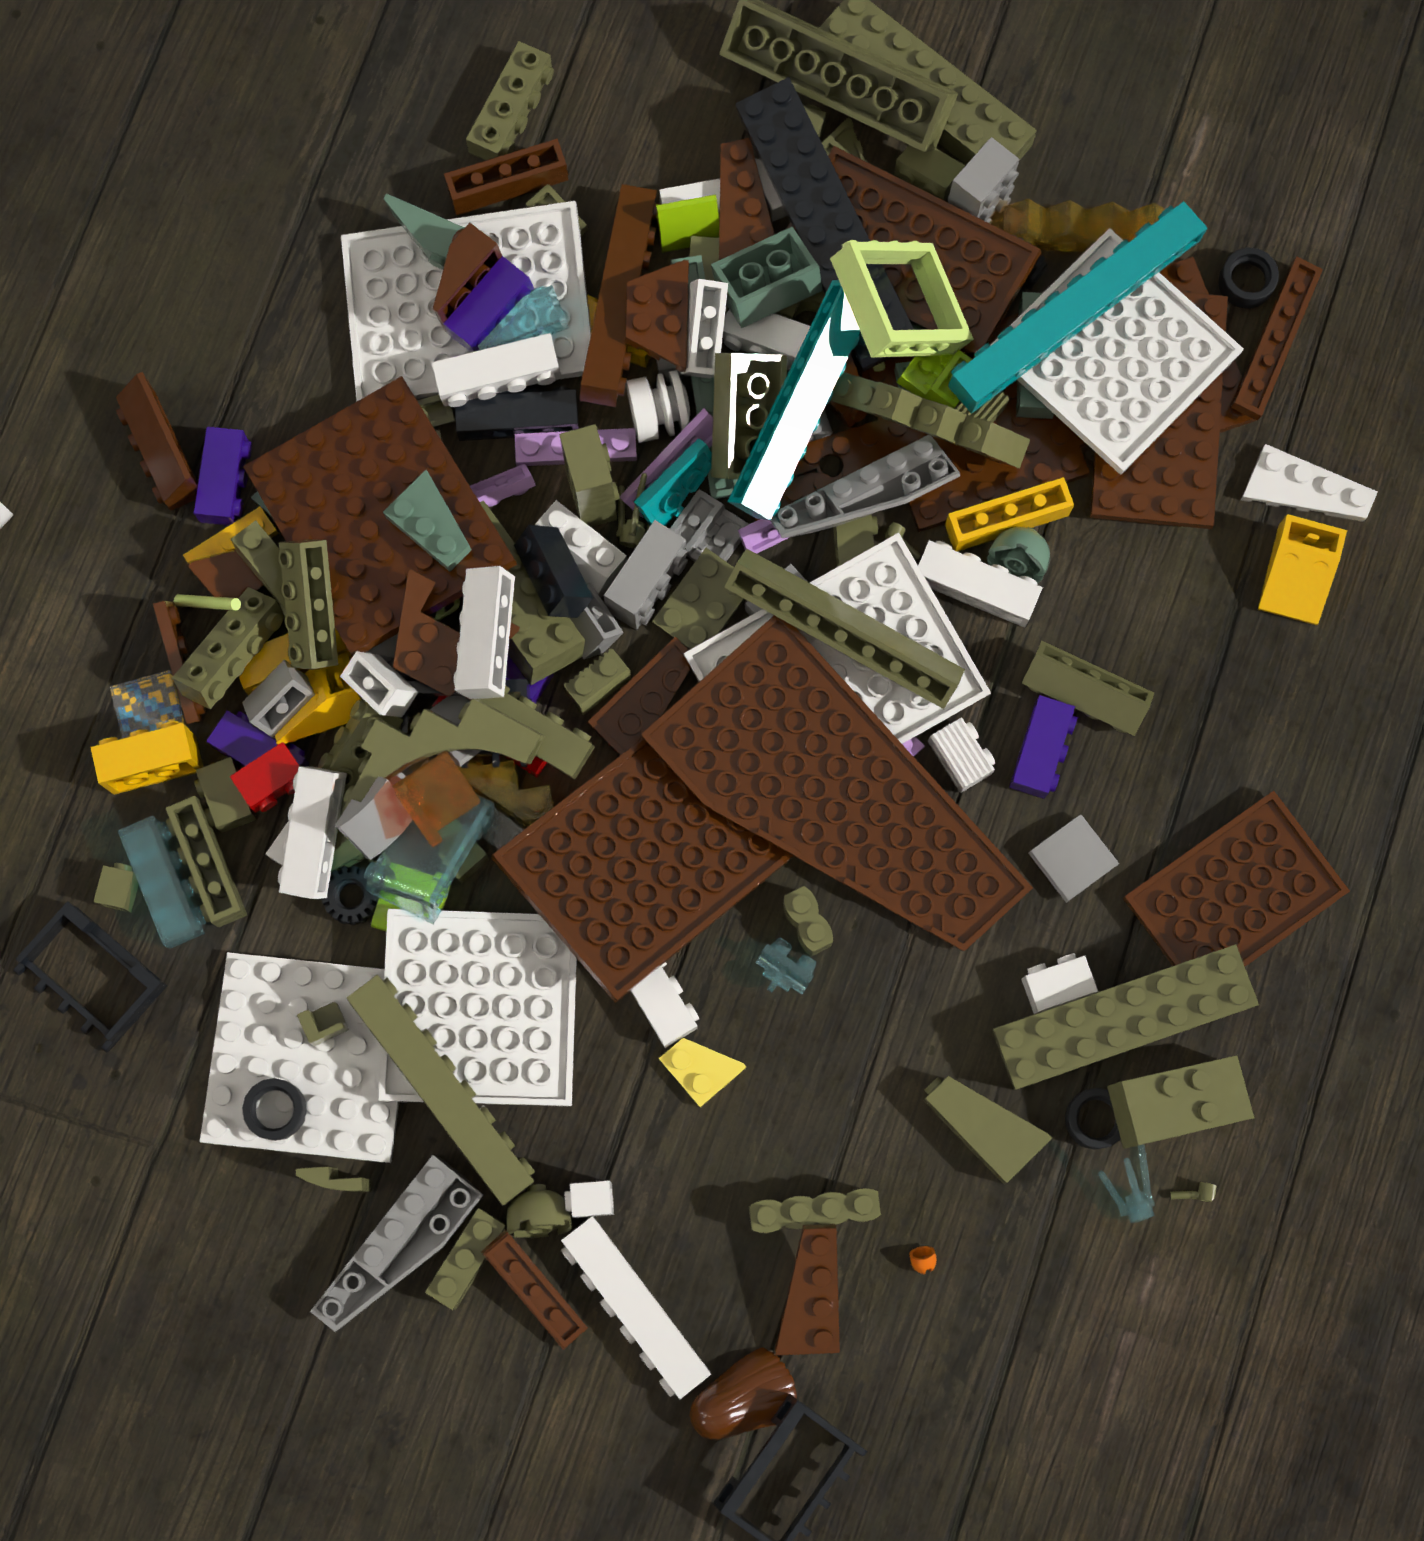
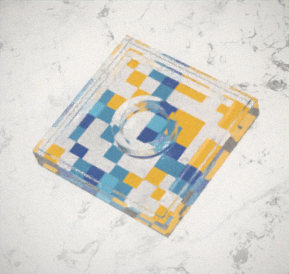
(146, 703)

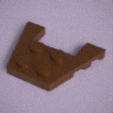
(425, 645)

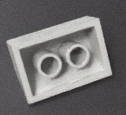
(593, 554)

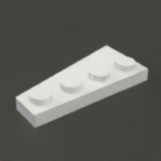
(1302, 485)

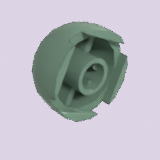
(1021, 552)

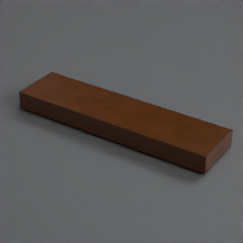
(534, 1289)

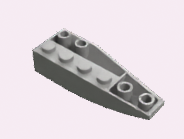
(873, 488)
(401, 1242)

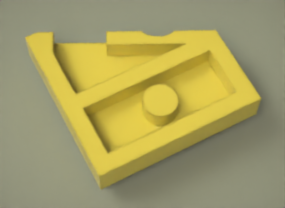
(700, 1069)

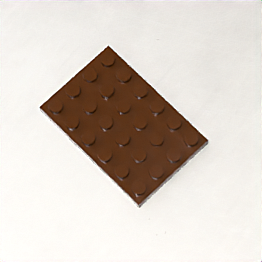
(1238, 887)

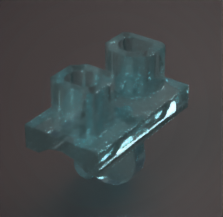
(784, 971)

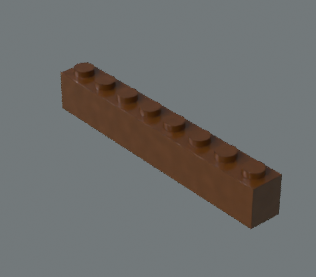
(625, 261)

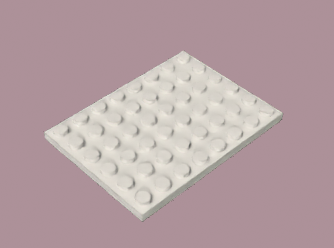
(395, 290)
(894, 592)

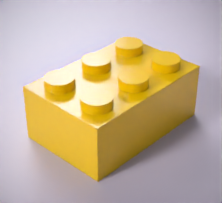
(146, 757)

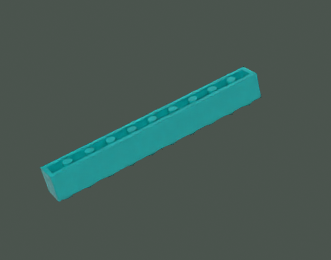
(1076, 307)

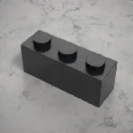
(553, 571)

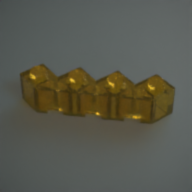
(1073, 226)
(503, 789)

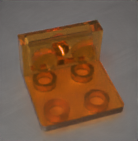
(436, 796)

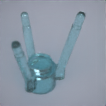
(1140, 1203)

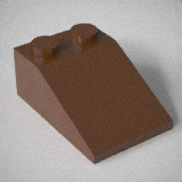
(466, 264)

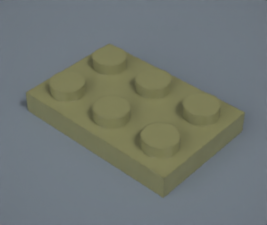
(700, 602)

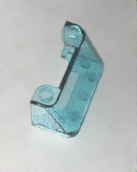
(420, 876)

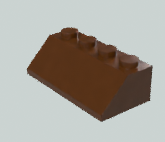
(157, 442)

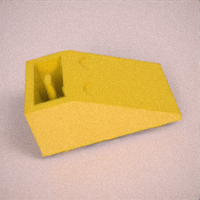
(1301, 569)
(327, 708)

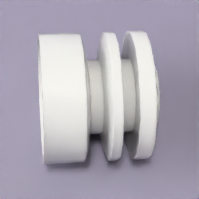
(657, 406)

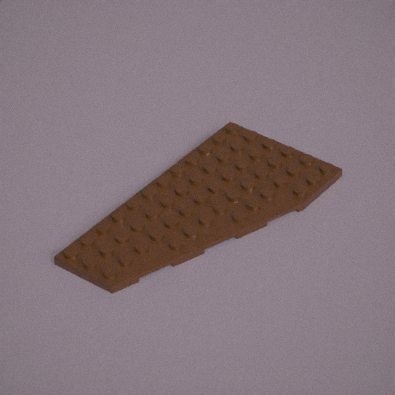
(819, 775)

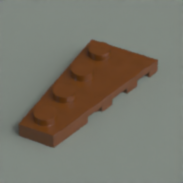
(742, 200)
(177, 652)
(642, 699)
(812, 1306)

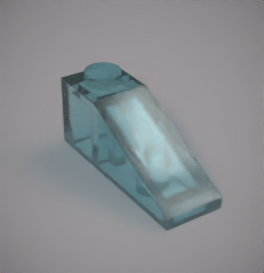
(531, 317)

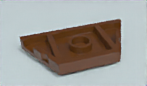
(659, 313)

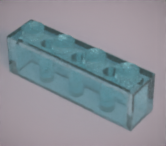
(162, 882)

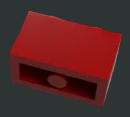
(267, 778)

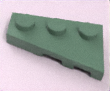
(428, 522)

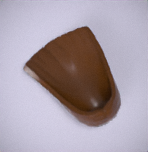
(742, 1397)

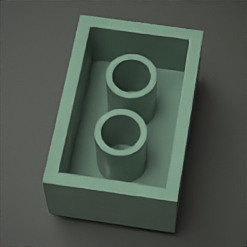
(768, 277)

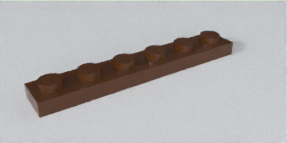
(1276, 338)

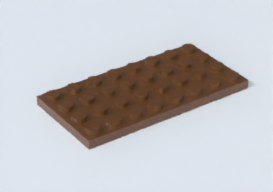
(978, 258)
(1178, 471)

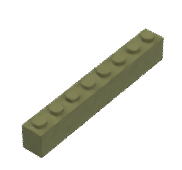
(845, 628)
(440, 1090)

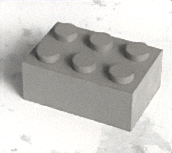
(985, 181)
(646, 575)

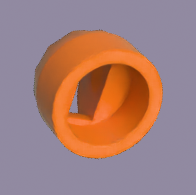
(923, 1259)

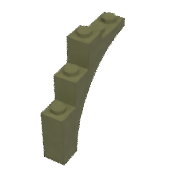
(931, 418)
(432, 734)

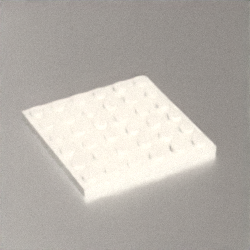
(1131, 366)
(492, 998)
(264, 1040)

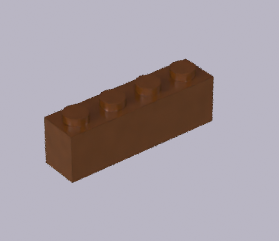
(506, 176)

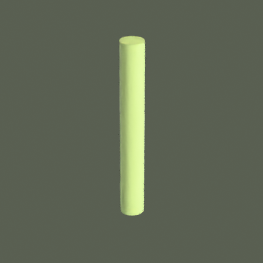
(209, 602)

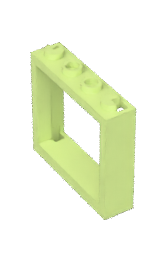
(869, 311)

